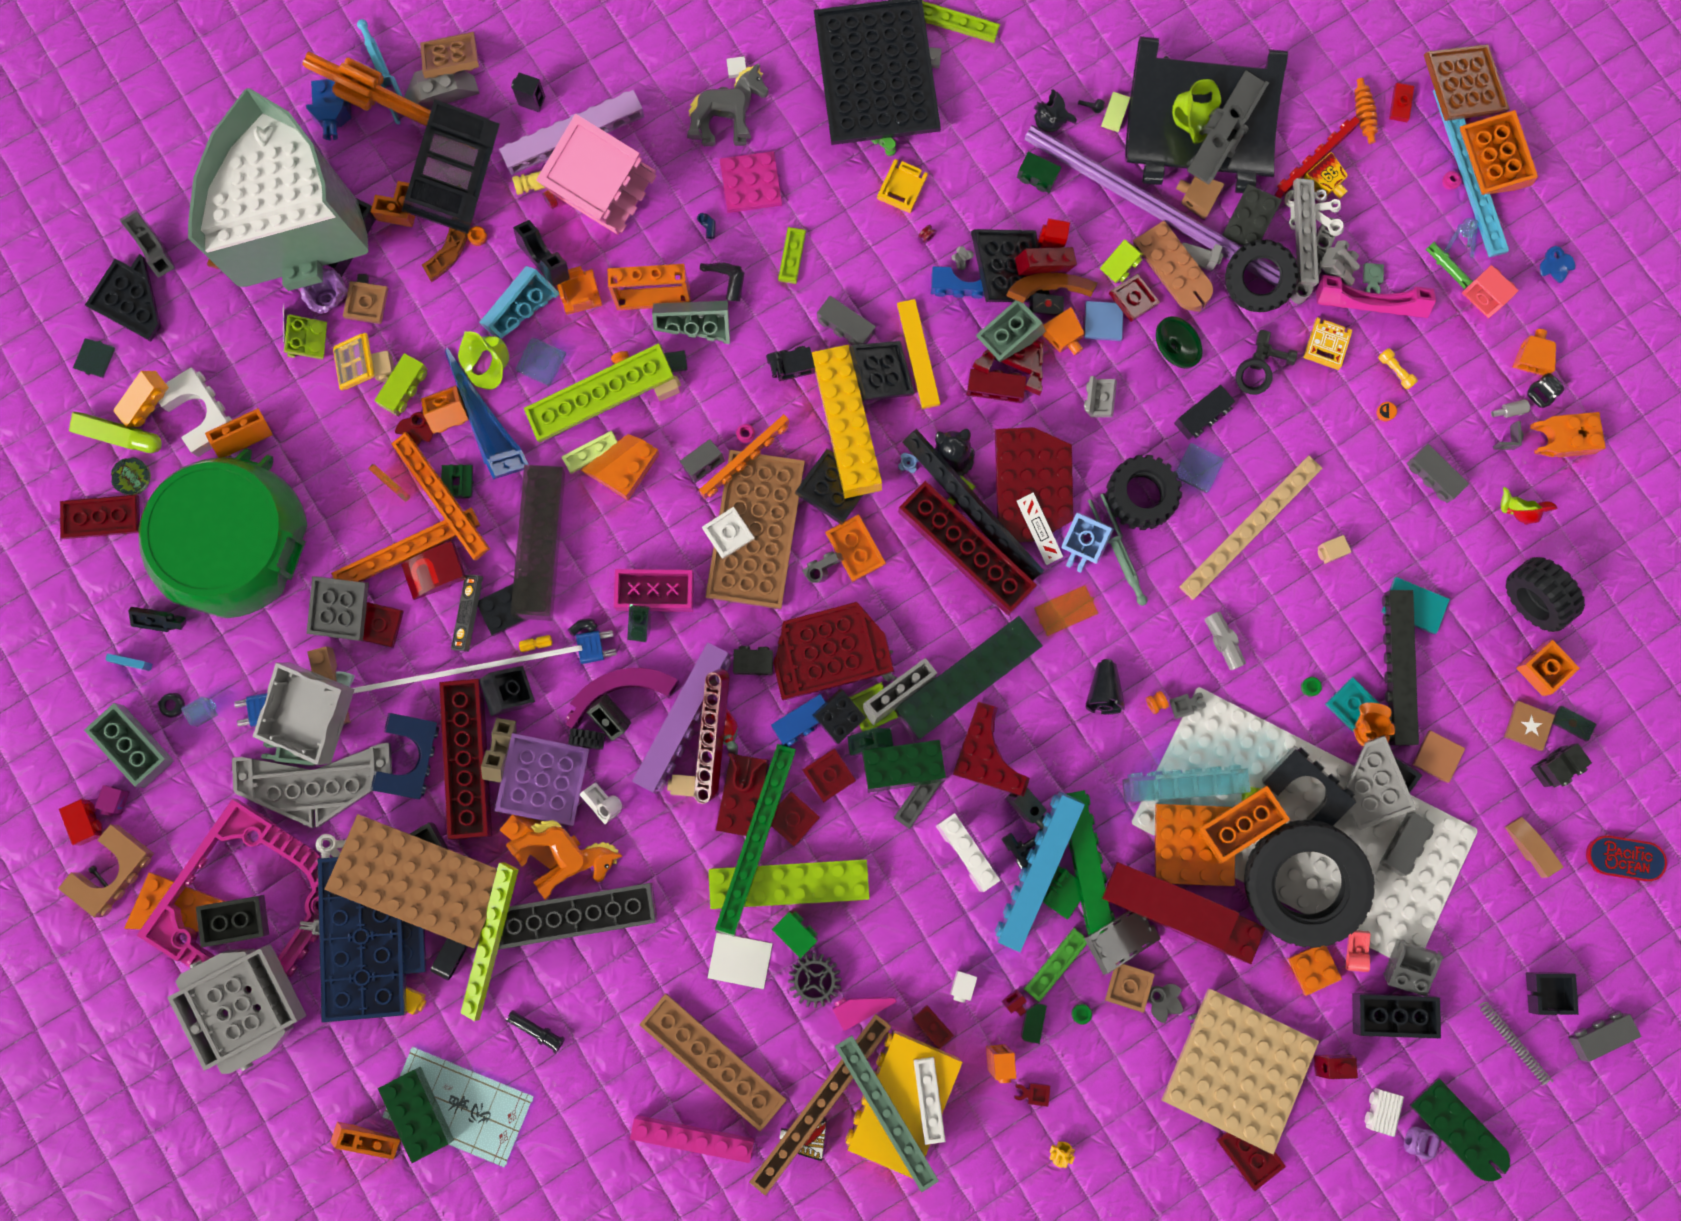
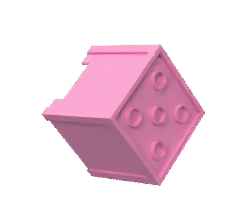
(596, 174)

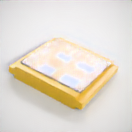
(353, 361)

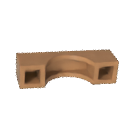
(324, 663)

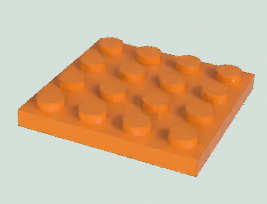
(1181, 850)

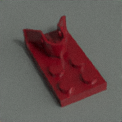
(741, 793)

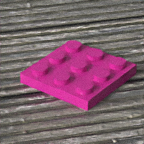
(750, 182)

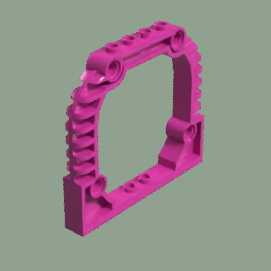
(236, 821)

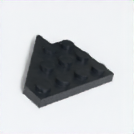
(127, 298)

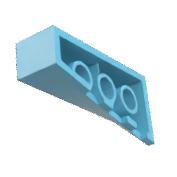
(518, 302)

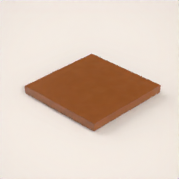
(1466, 82)

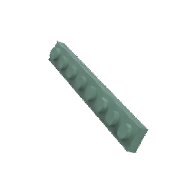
(886, 1113)

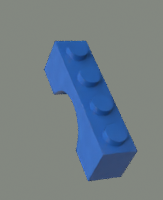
(946, 283)

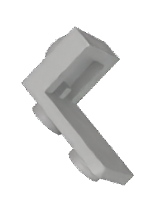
(1203, 257)

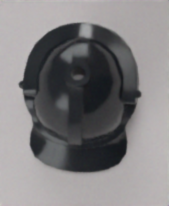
(1052, 114)

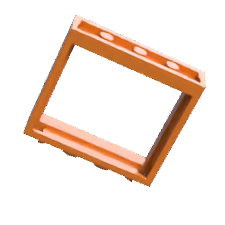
(648, 276)

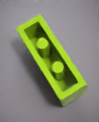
(401, 385)

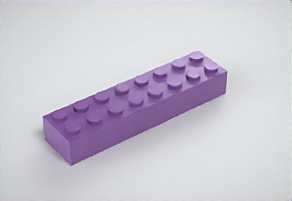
(680, 722)

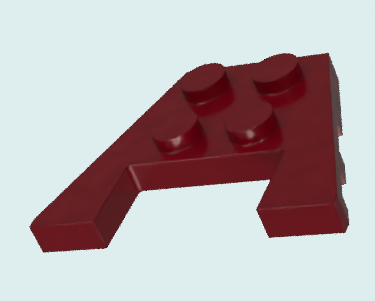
(1027, 360)

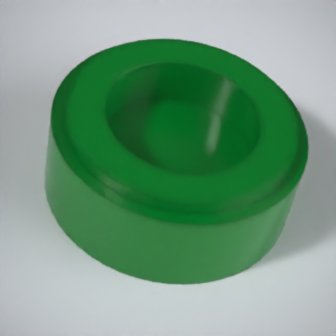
(1311, 686)
(1081, 1014)

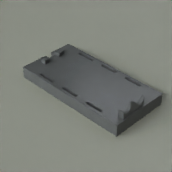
(1121, 940)

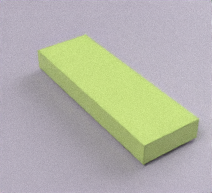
(585, 454)

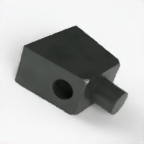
(1024, 804)

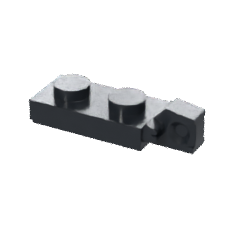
(155, 619)

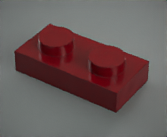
(933, 1026)

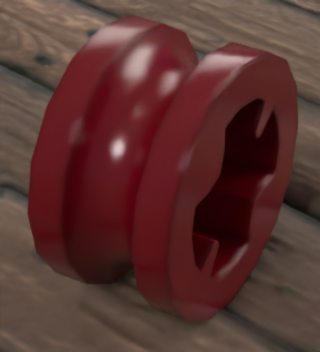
(927, 233)

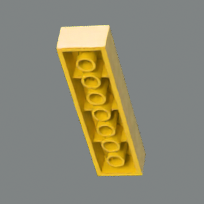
(847, 421)

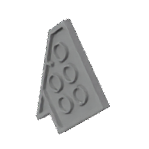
(1378, 786)

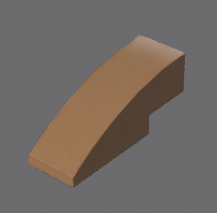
(1534, 848)

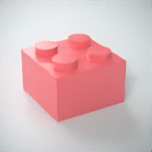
(1490, 291)

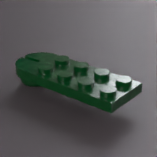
(1461, 1131)

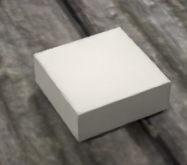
(735, 66)

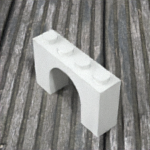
(191, 386)
(977, 865)

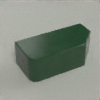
(1033, 1023)

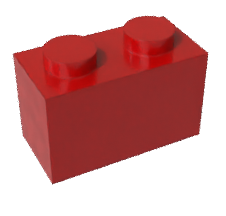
(1054, 234)
(81, 822)

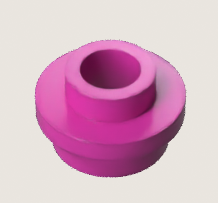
(1448, 184)
(745, 427)

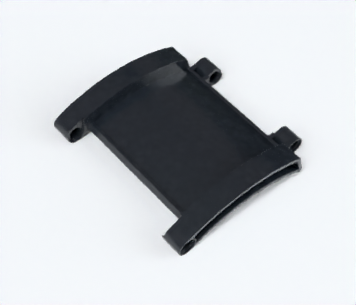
(1159, 142)

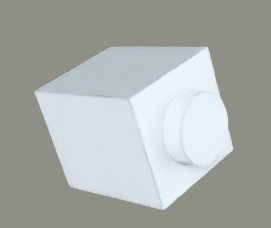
(963, 986)

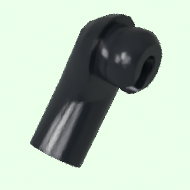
(581, 624)

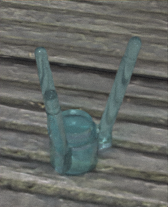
(1468, 230)

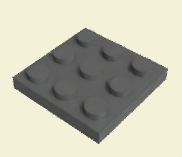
(337, 608)

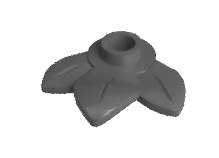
(1166, 1003)

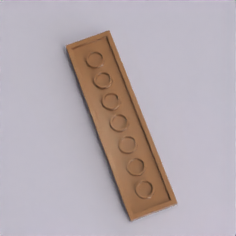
(713, 1062)

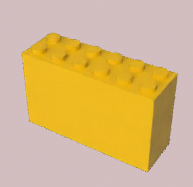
(899, 1080)

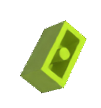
(1121, 261)

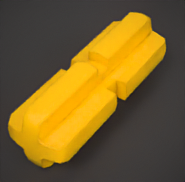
(531, 644)

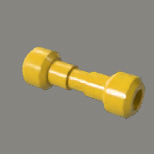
(1408, 380)

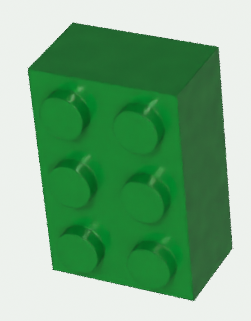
(795, 933)

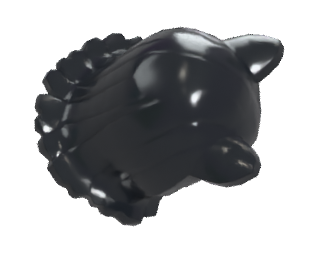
(956, 450)

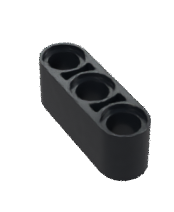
(448, 959)

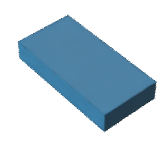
(129, 662)

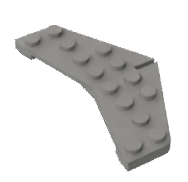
(300, 791)

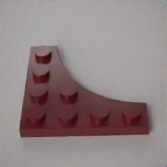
(981, 758)

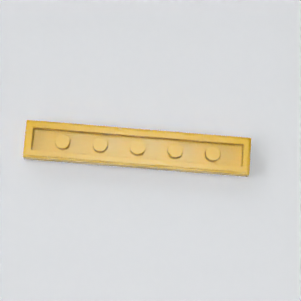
(918, 354)

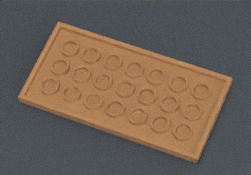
(768, 506)
(413, 880)

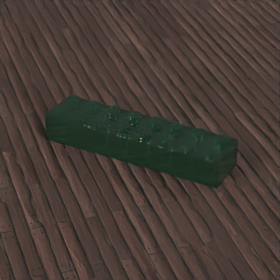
(968, 678)

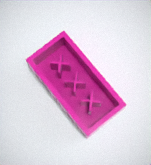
(654, 589)

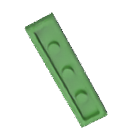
(1056, 965)

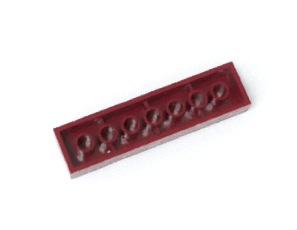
(966, 548)
(463, 752)

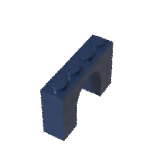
(422, 734)

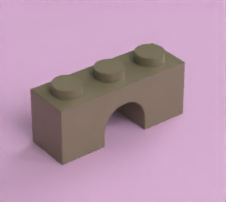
(495, 759)

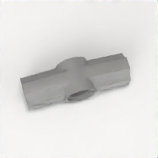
(1225, 640)

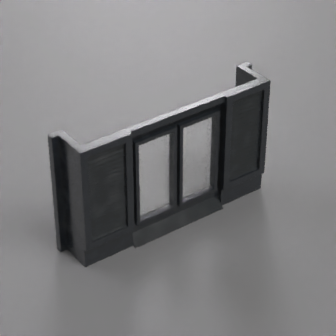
(450, 166)

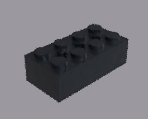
(1405, 1025)

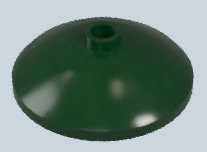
(1178, 342)

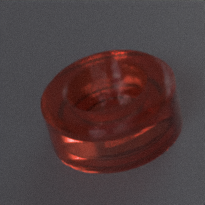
(550, 199)

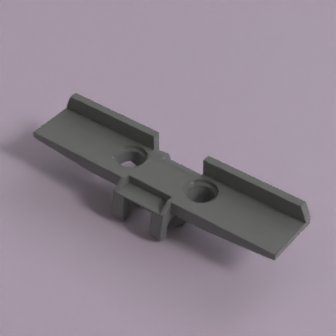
(1221, 123)

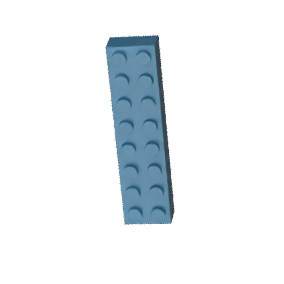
(1039, 871)

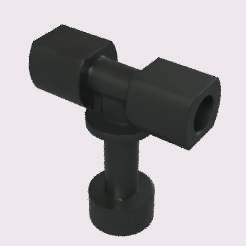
(1264, 350)

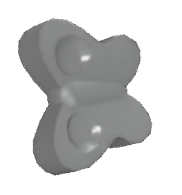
(961, 257)

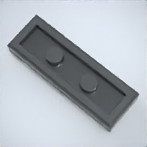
(915, 803)

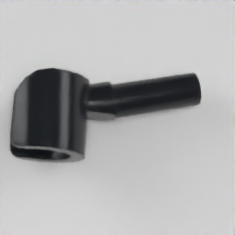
(1097, 107)

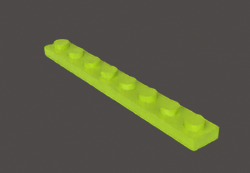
(489, 941)

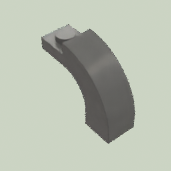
(149, 243)

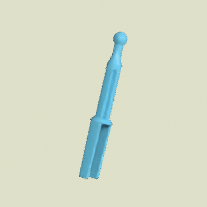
(379, 62)

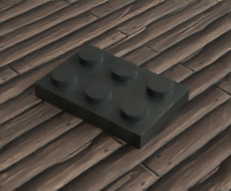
(1251, 216)

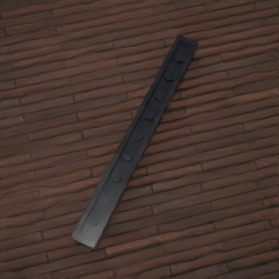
(971, 504)

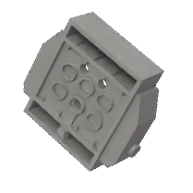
(246, 1032)

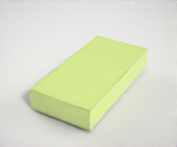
(1115, 111)

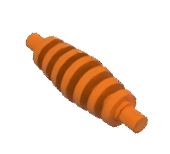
(1366, 110)

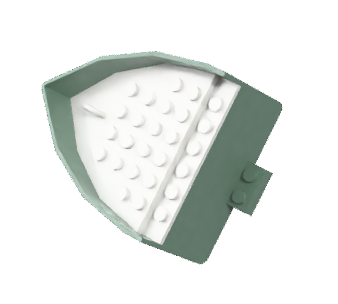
(271, 200)

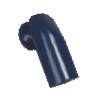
(709, 223)

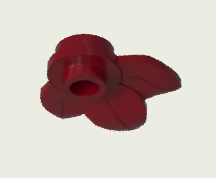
(417, 432)

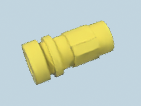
(527, 183)

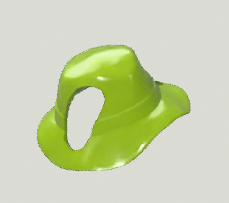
(1194, 115)
(470, 351)

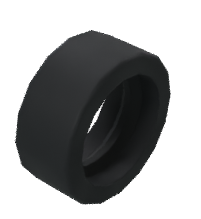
(1254, 390)

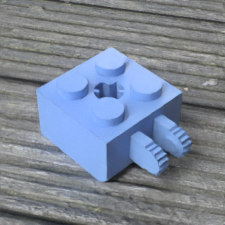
(1091, 550)

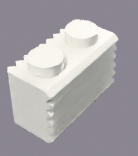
(1384, 1112)

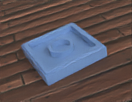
(1103, 321)

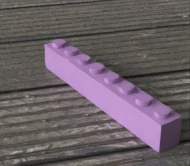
(540, 145)

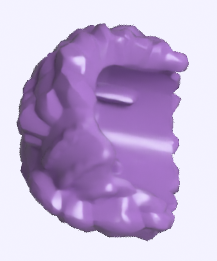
(325, 295)

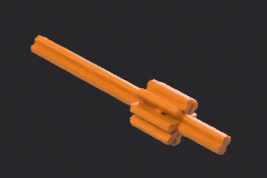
(363, 87)

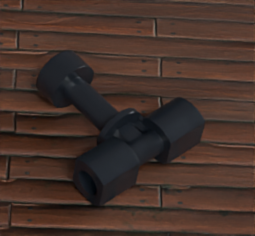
(1019, 849)

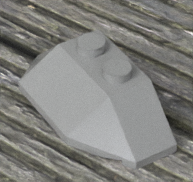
(444, 88)

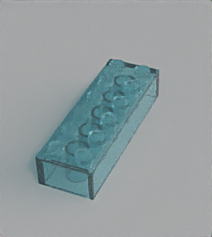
(1186, 785)

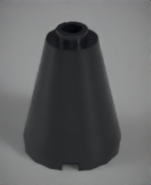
(1105, 690)

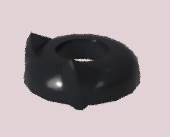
(179, 704)

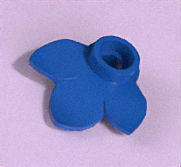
(1558, 266)

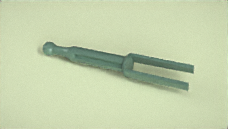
(1121, 553)

